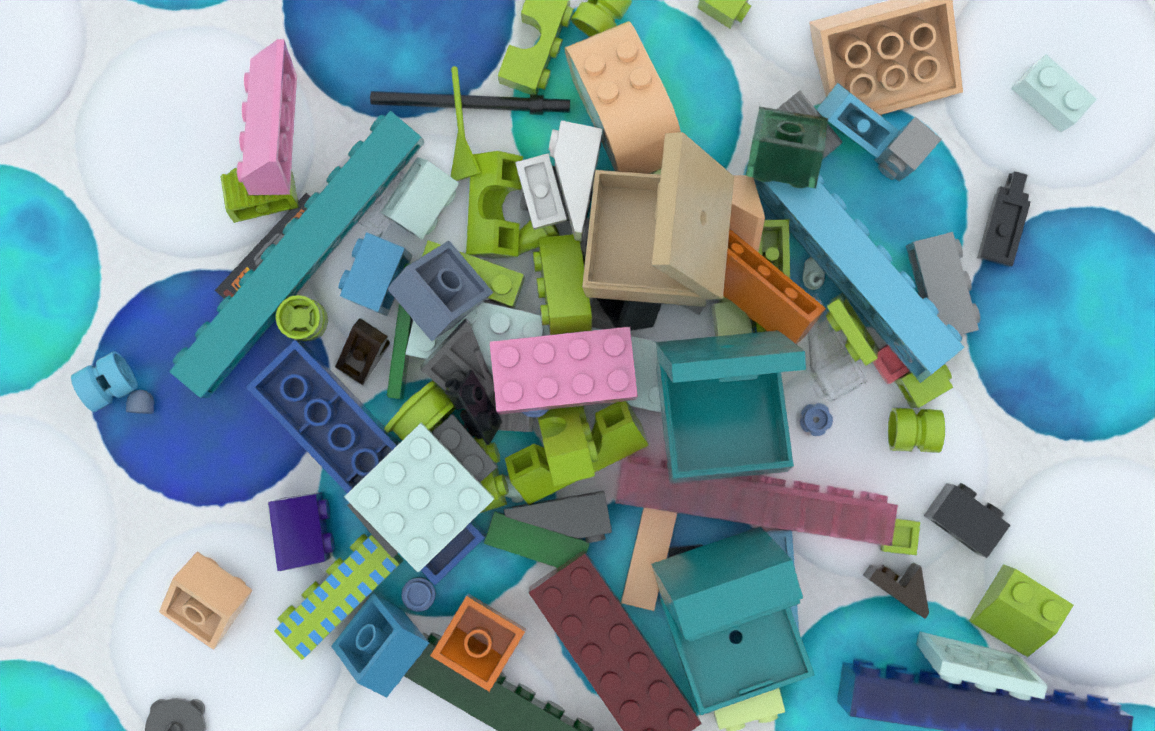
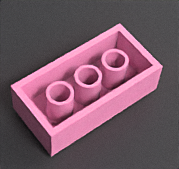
(563, 370)

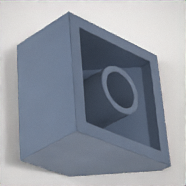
(439, 290)

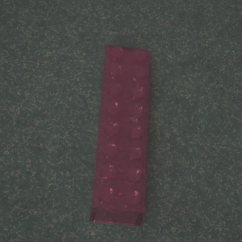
(760, 502)

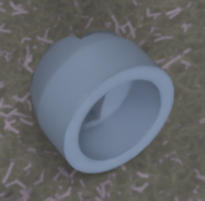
(140, 402)

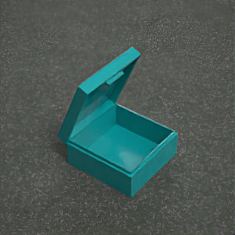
(726, 405)
(728, 587)

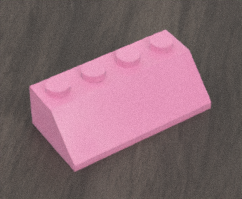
(269, 122)

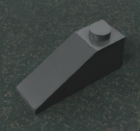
(573, 515)

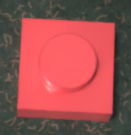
(889, 365)

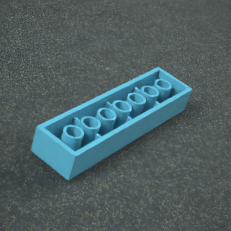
(864, 275)

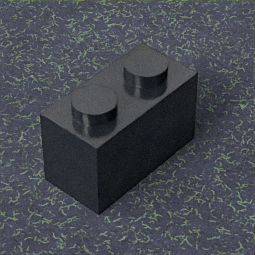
(967, 519)

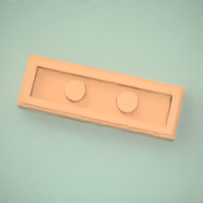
(650, 547)

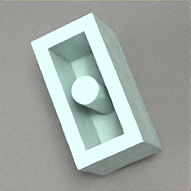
(1054, 93)
(420, 198)

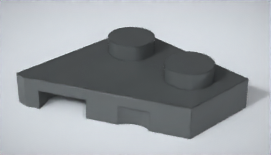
(456, 357)

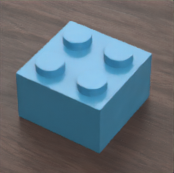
(373, 271)
(379, 645)

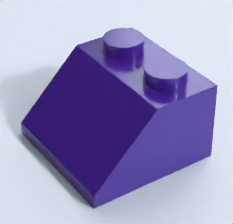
(300, 530)

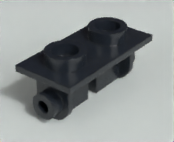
(479, 412)

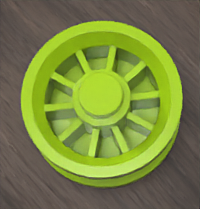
(426, 406)

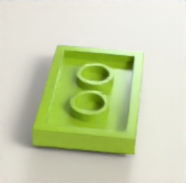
(859, 341)

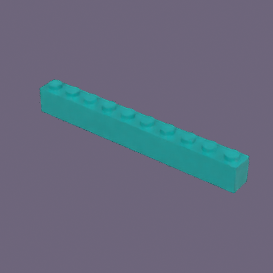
(297, 255)

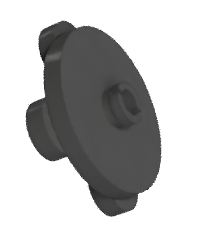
(176, 715)

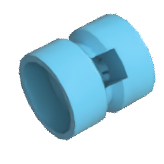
(100, 383)

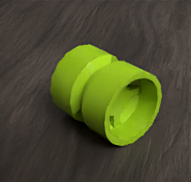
(599, 15)
(301, 318)
(921, 430)

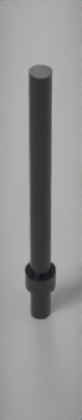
(535, 104)

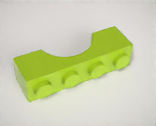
(615, 436)

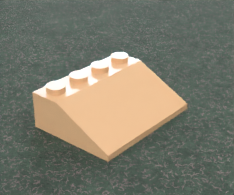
(890, 53)

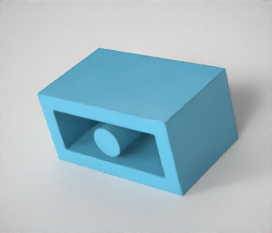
(857, 120)

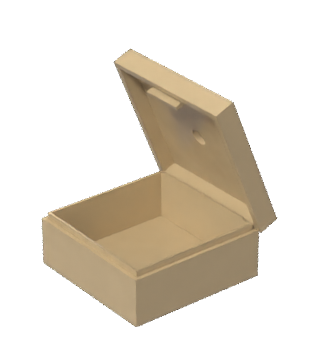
(663, 232)

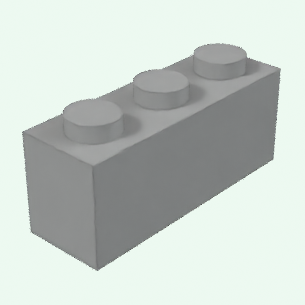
(943, 281)

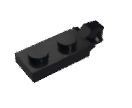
(1005, 222)

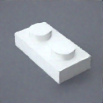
(541, 191)

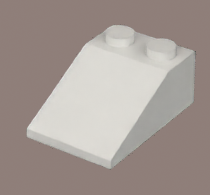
(576, 159)

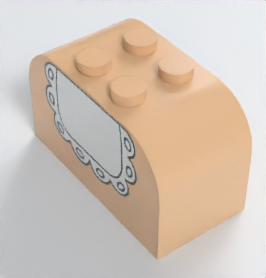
(623, 97)

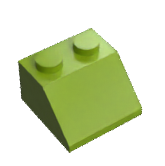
(1020, 611)

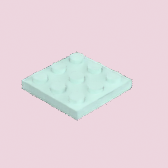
(419, 497)
(982, 666)

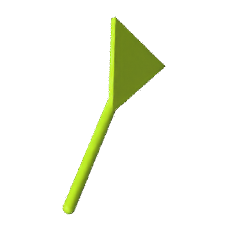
(464, 163)

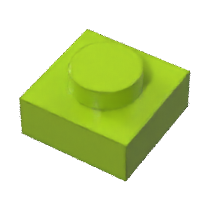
(904, 537)

